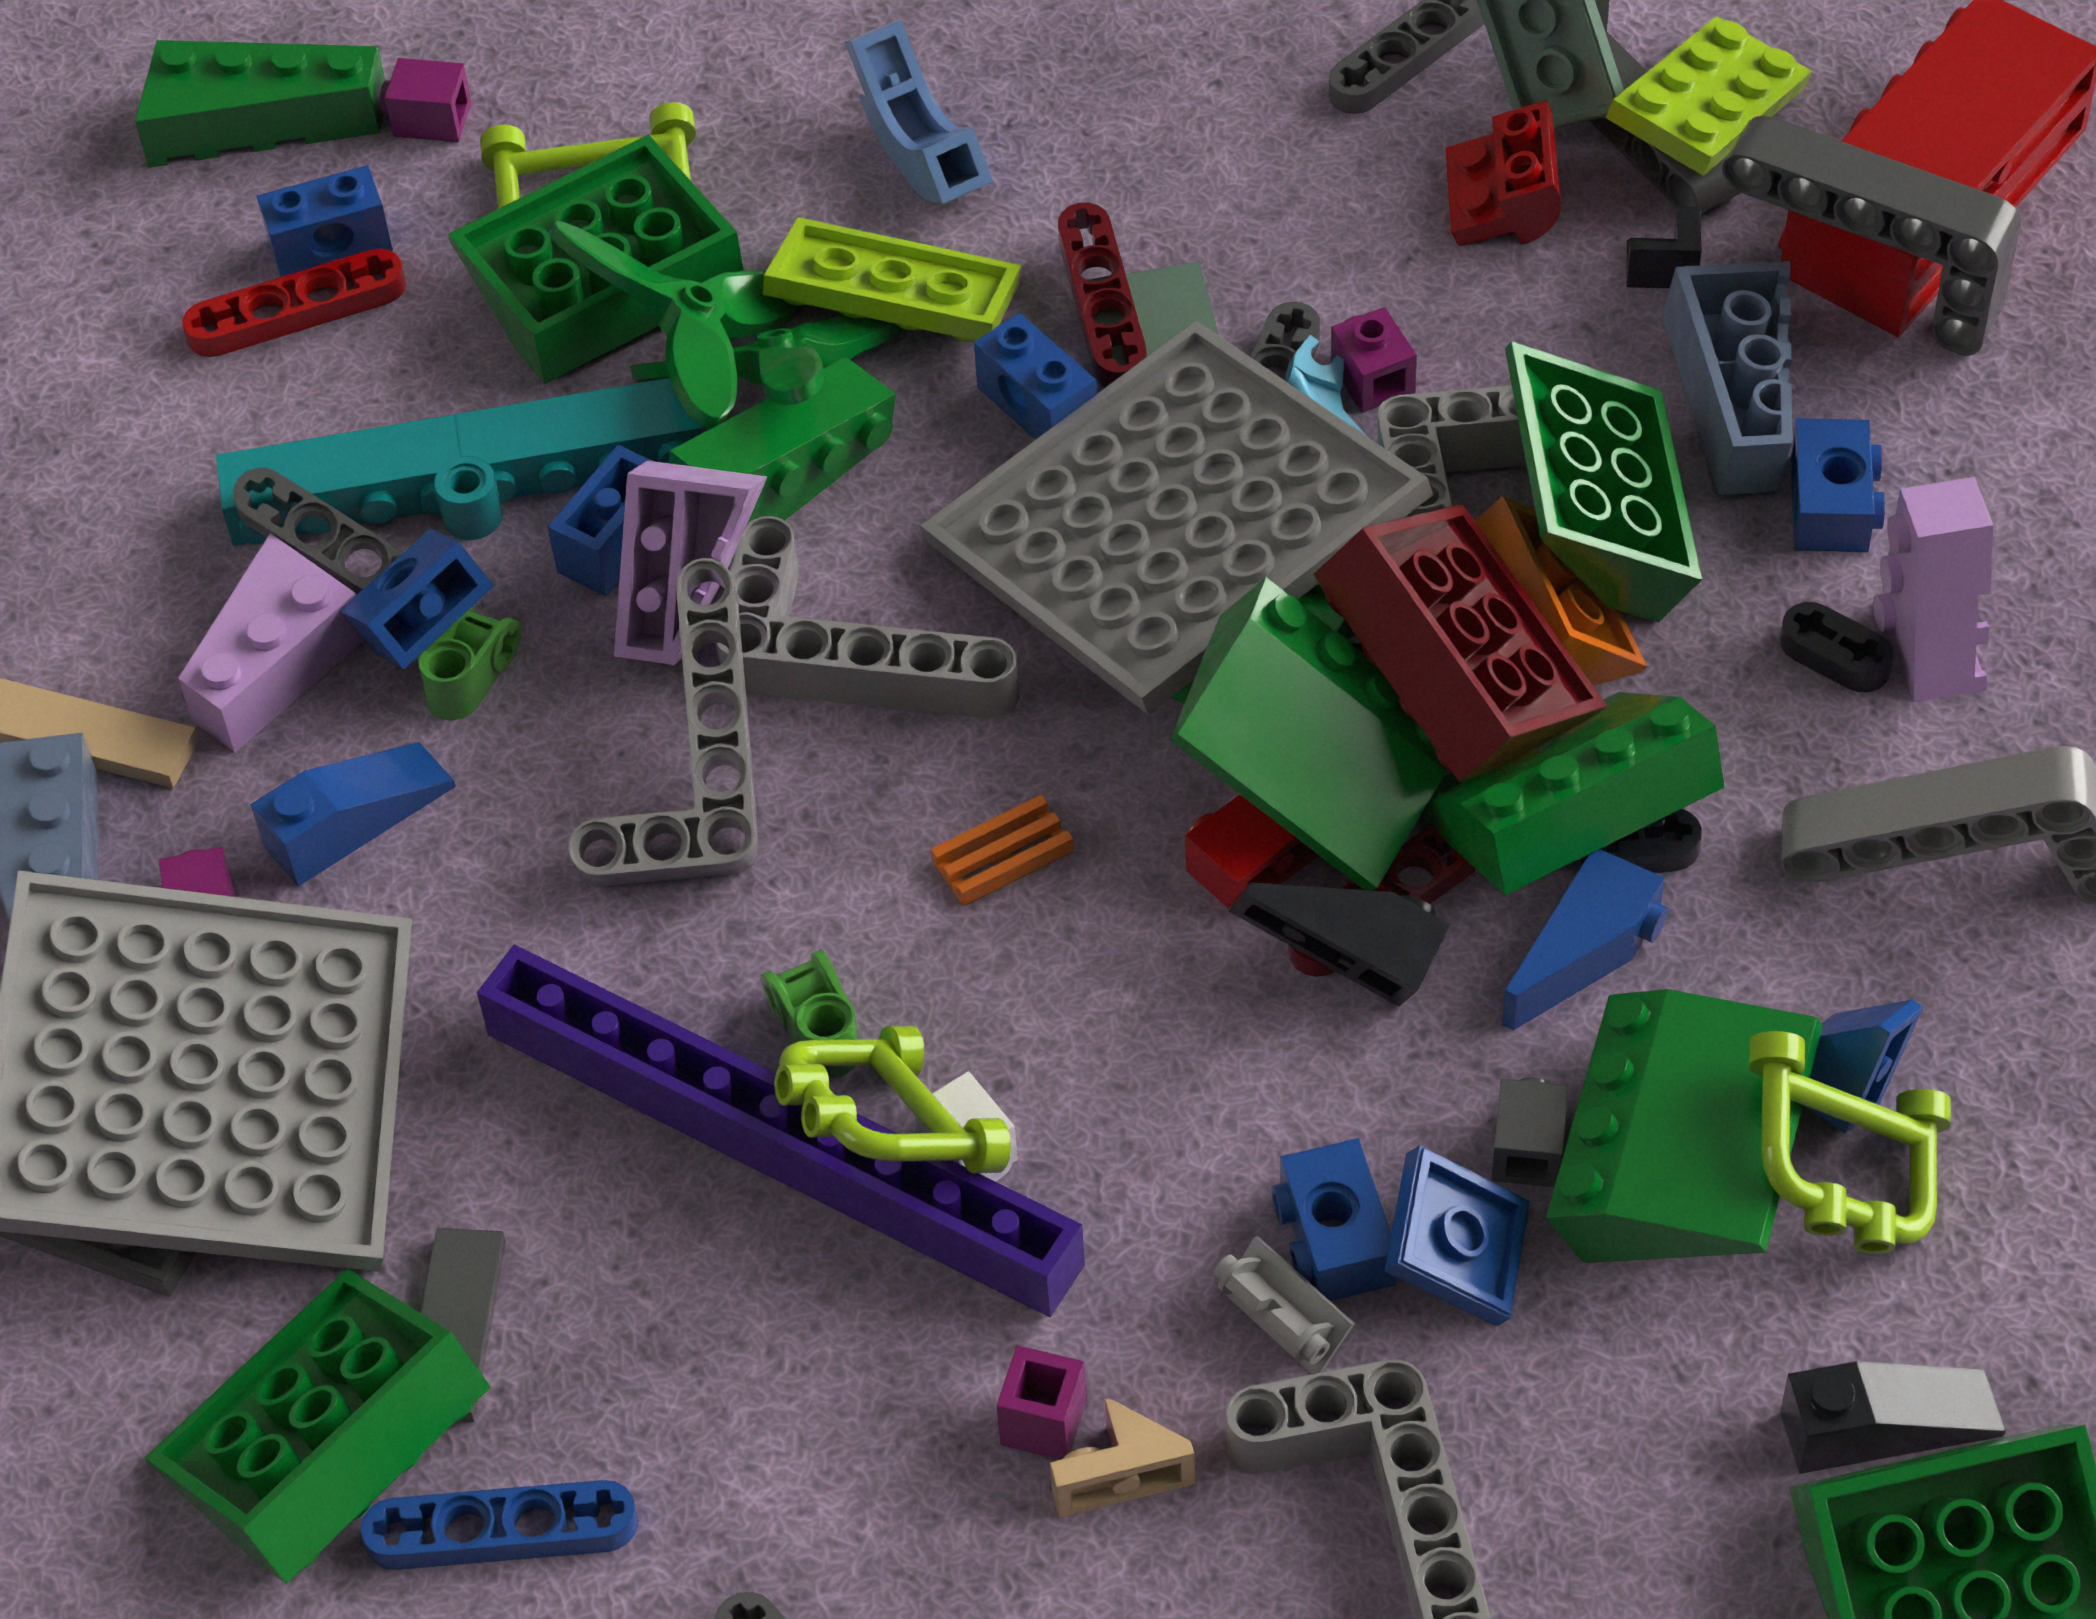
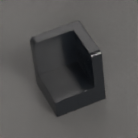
(1654, 260)

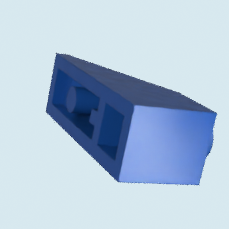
(344, 806)
(1587, 936)

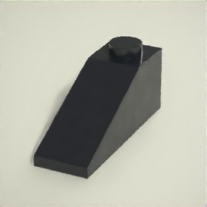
(1361, 934)
(1884, 1411)

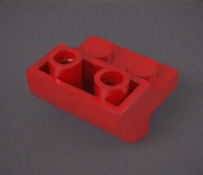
(1506, 178)

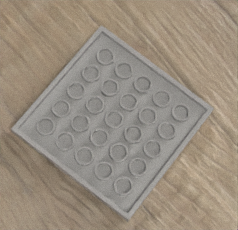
(1168, 508)
(199, 1071)

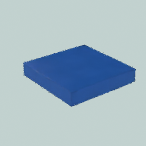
(1457, 1236)

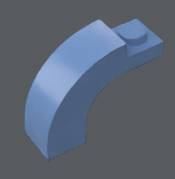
(914, 132)

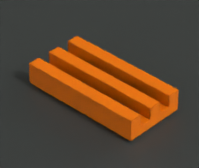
(997, 841)

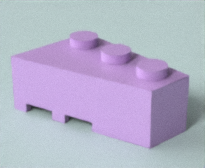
(668, 522)
(1933, 584)
(267, 645)

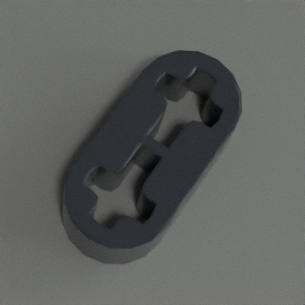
(1836, 647)
(1652, 851)

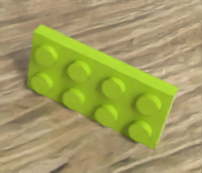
(1707, 93)
(891, 280)

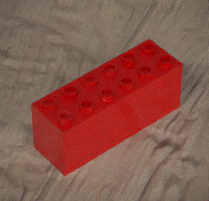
(1977, 106)

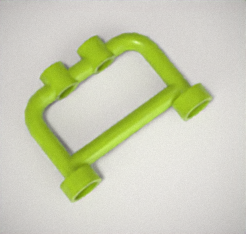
(506, 154)
(898, 1059)
(1826, 1208)

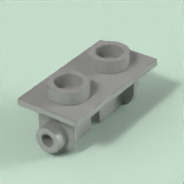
(1284, 1305)

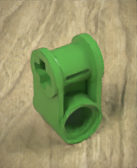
(466, 663)
(812, 1004)

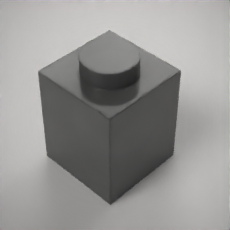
(1529, 1132)

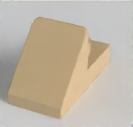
(1139, 1464)

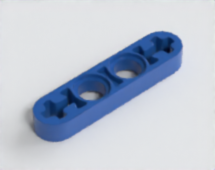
(500, 1514)

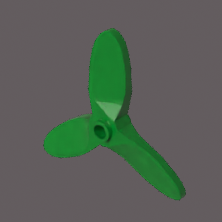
(693, 317)
(793, 360)

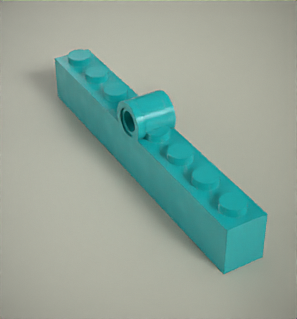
(463, 460)

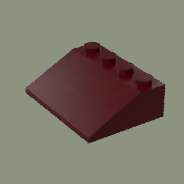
(1457, 639)

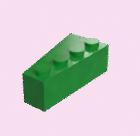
(255, 95)
(799, 444)

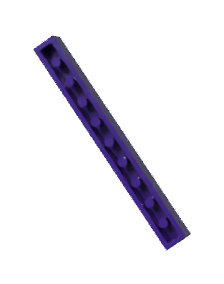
(735, 1110)

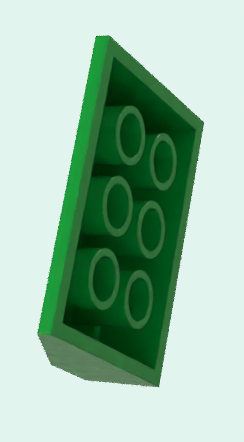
(553, 304)
(1605, 481)
(1309, 733)
(1580, 789)
(1672, 1131)
(319, 1423)
(1959, 1532)

